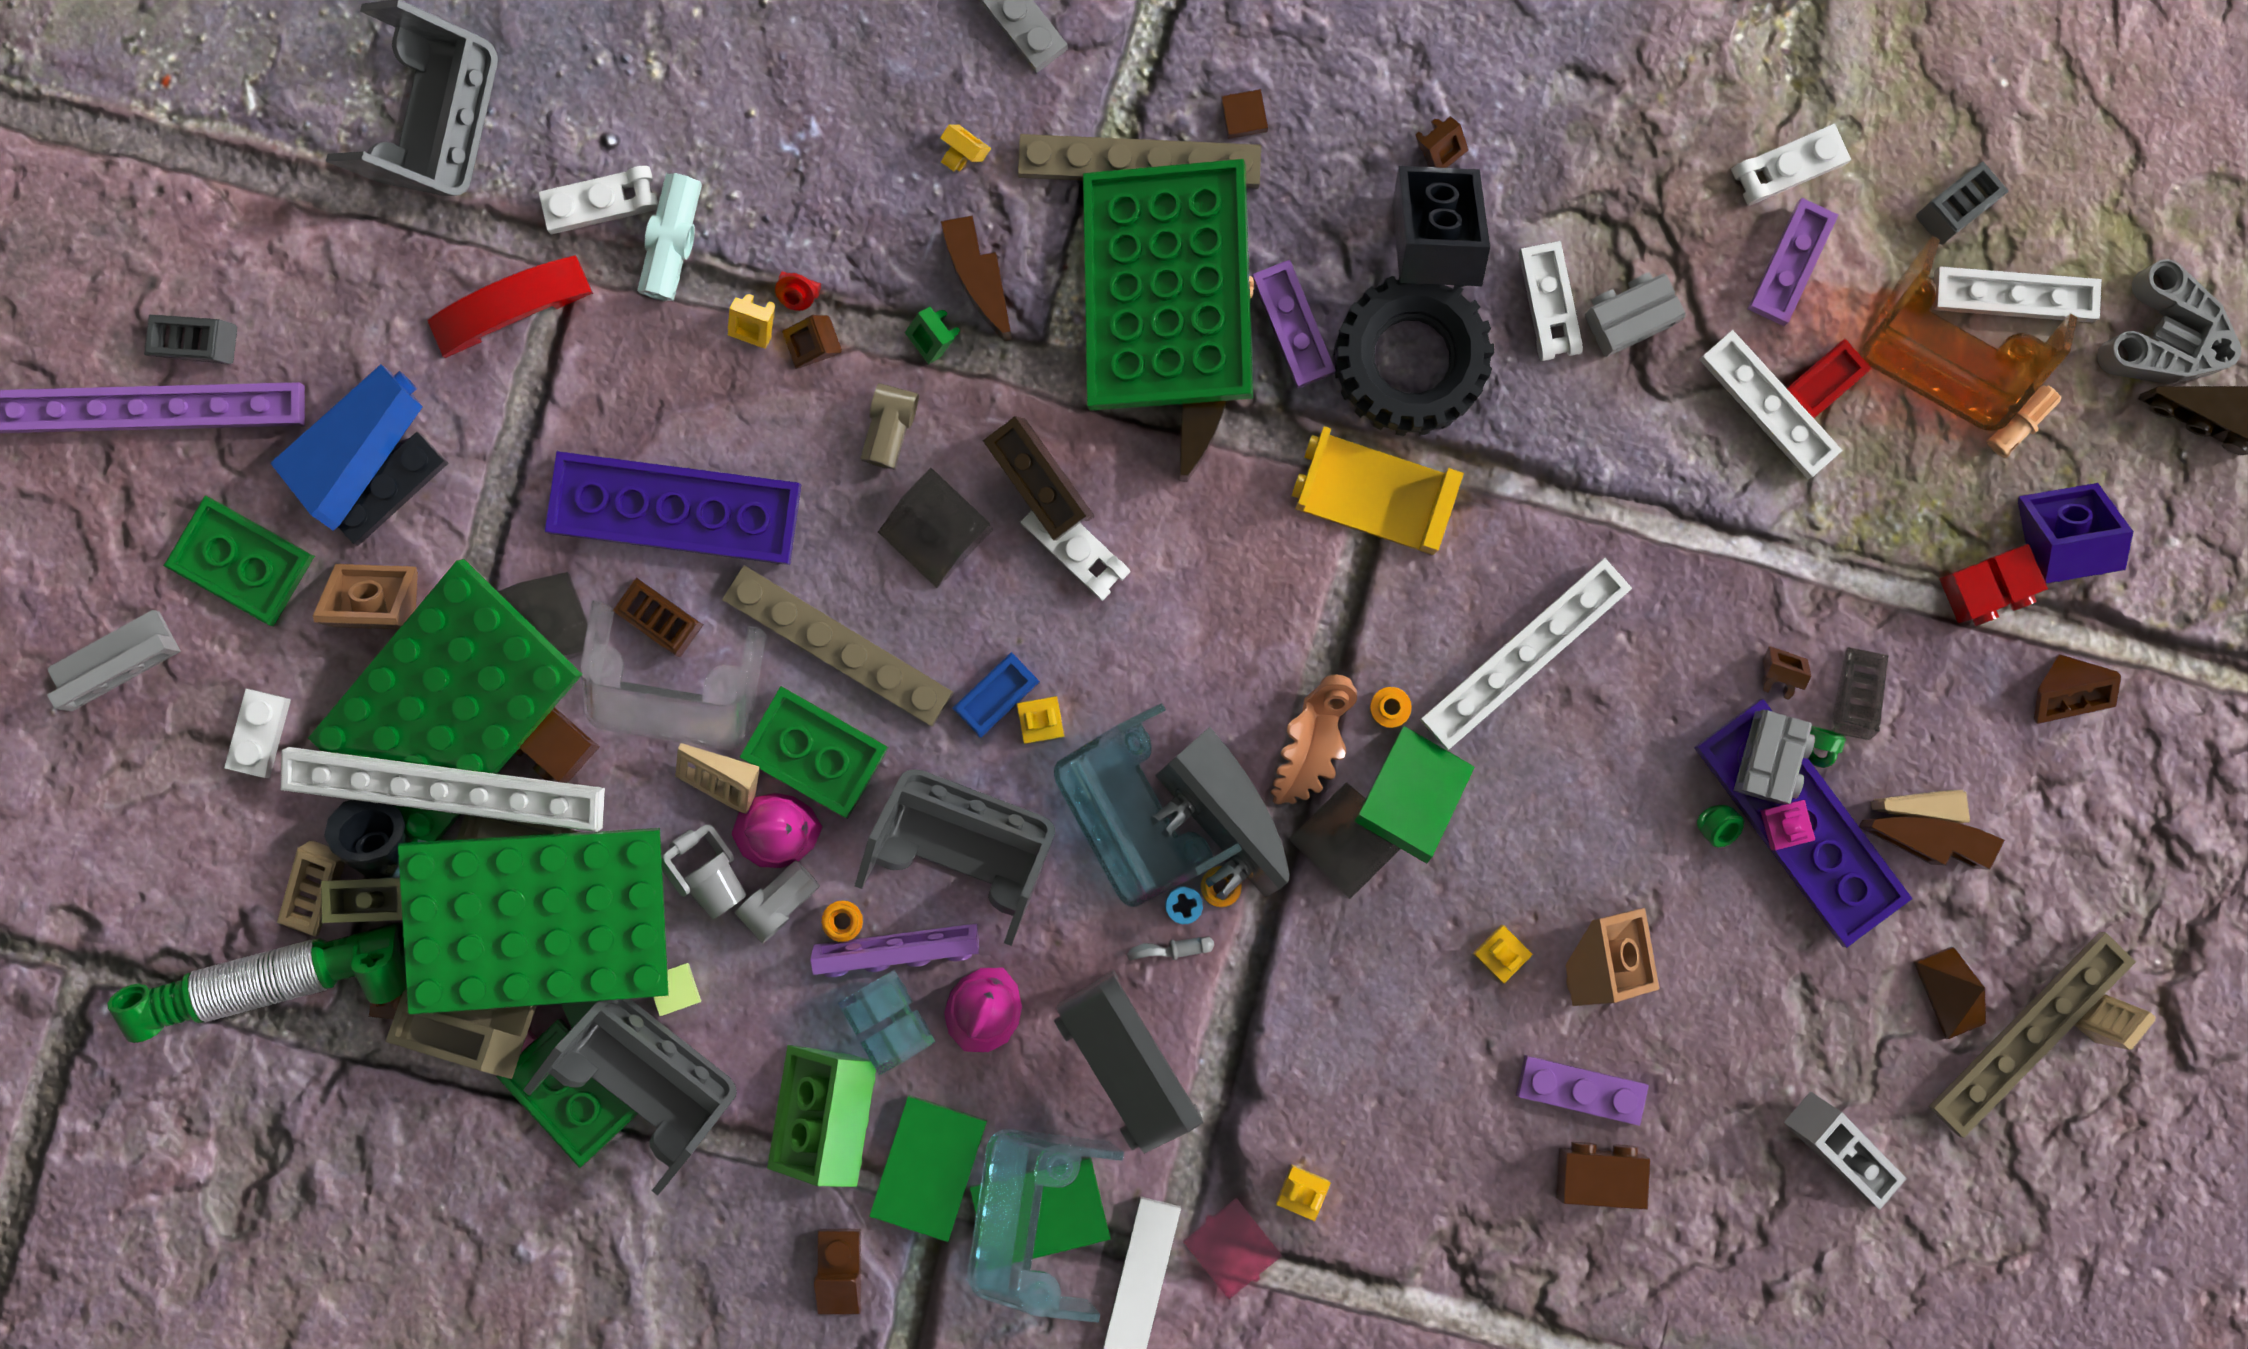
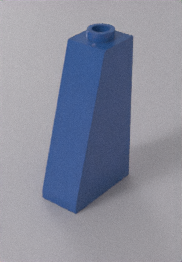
(348, 445)

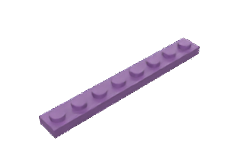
(152, 407)

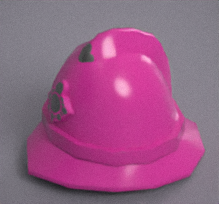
(776, 830)
(983, 1010)

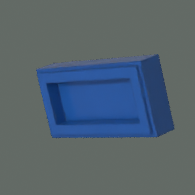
(996, 695)

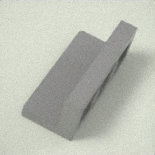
(111, 661)

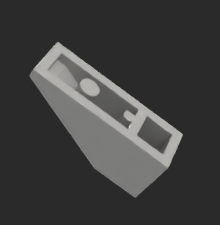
(1845, 1149)

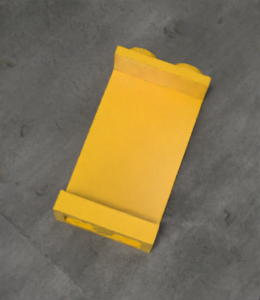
(1376, 492)

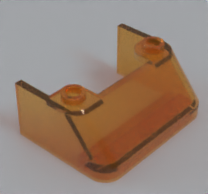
(1952, 365)

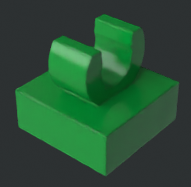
(930, 334)

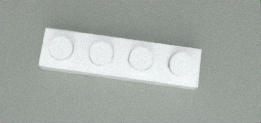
(2017, 294)
(1770, 405)

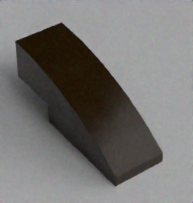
(1198, 431)

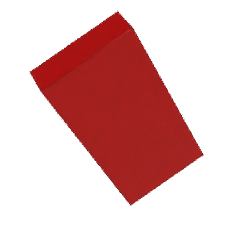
(1829, 378)

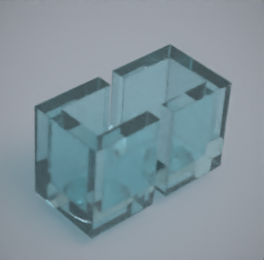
(900, 1039)

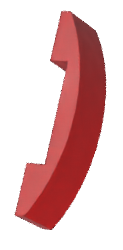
(507, 302)

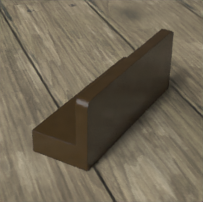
(1038, 477)

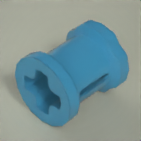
(1195, 911)

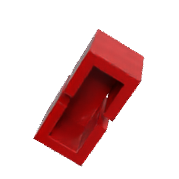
(1993, 584)

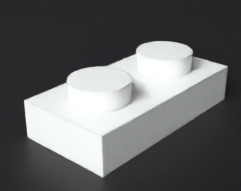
(257, 733)

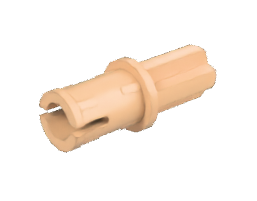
(2025, 421)

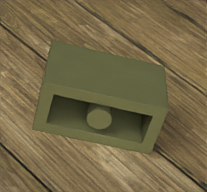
(361, 900)

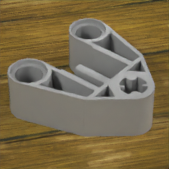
(2191, 337)

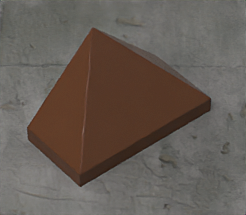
(2075, 689)
(1953, 992)

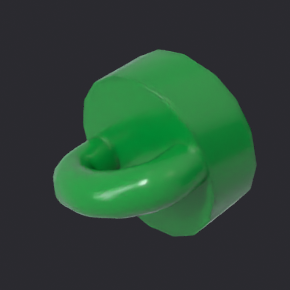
(1828, 741)
(1720, 825)

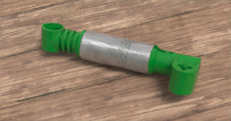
(265, 979)

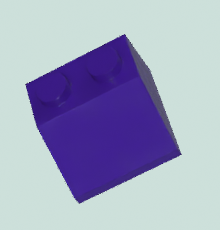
(2075, 532)

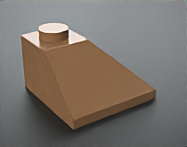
(1612, 960)

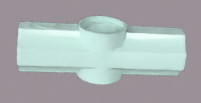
(669, 237)

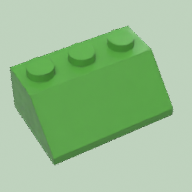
(822, 1116)

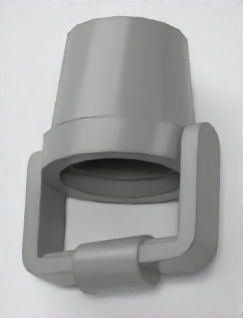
(712, 884)

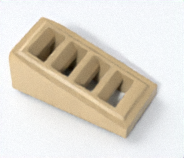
(725, 778)
(1942, 805)
(303, 864)
(2115, 1023)

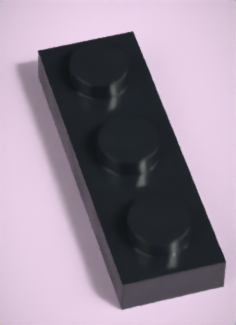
(392, 487)

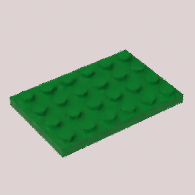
(1167, 285)
(451, 689)
(533, 920)

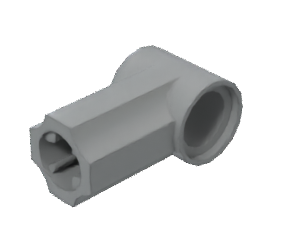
(769, 908)

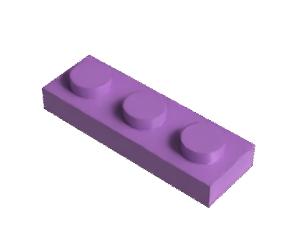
(1792, 262)
(1293, 324)
(1582, 1090)

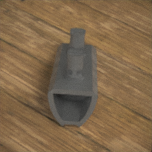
(1225, 803)

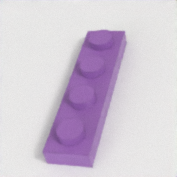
(880, 952)

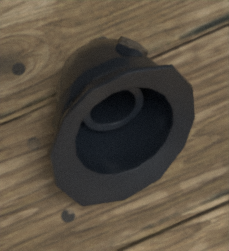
(366, 836)

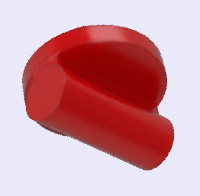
(796, 291)

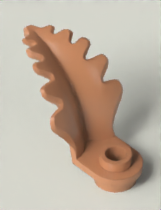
(1315, 740)

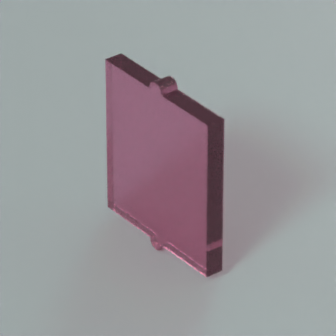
(1232, 1248)

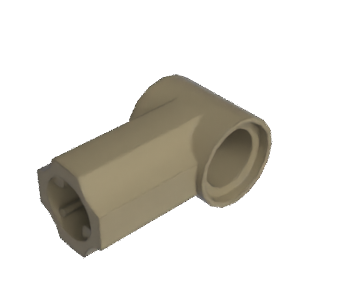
(891, 415)

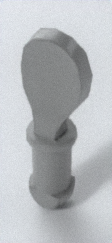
(1176, 949)

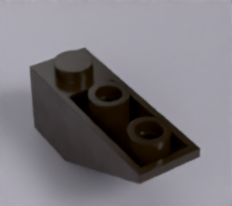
(2206, 411)

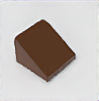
(812, 340)

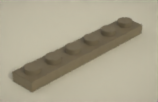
(1073, 155)
(838, 646)
(2032, 1034)

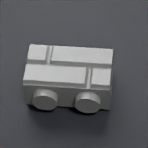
(1634, 314)
(1774, 757)

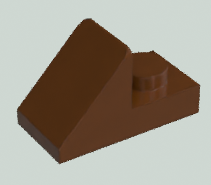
(838, 1271)

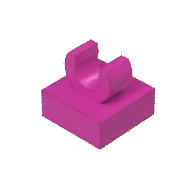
(1787, 825)

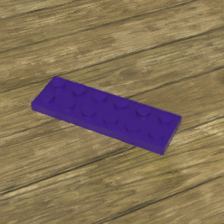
(673, 508)
(1836, 871)

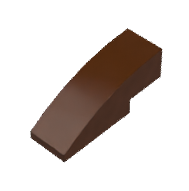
(977, 273)
(1937, 840)

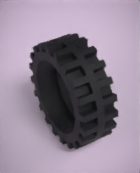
(1451, 317)

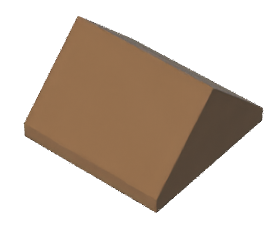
(368, 597)

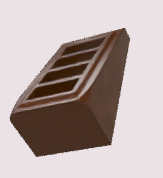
(684, 635)

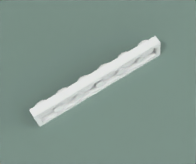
(1525, 654)

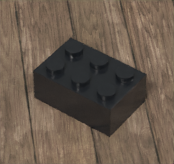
(1440, 226)

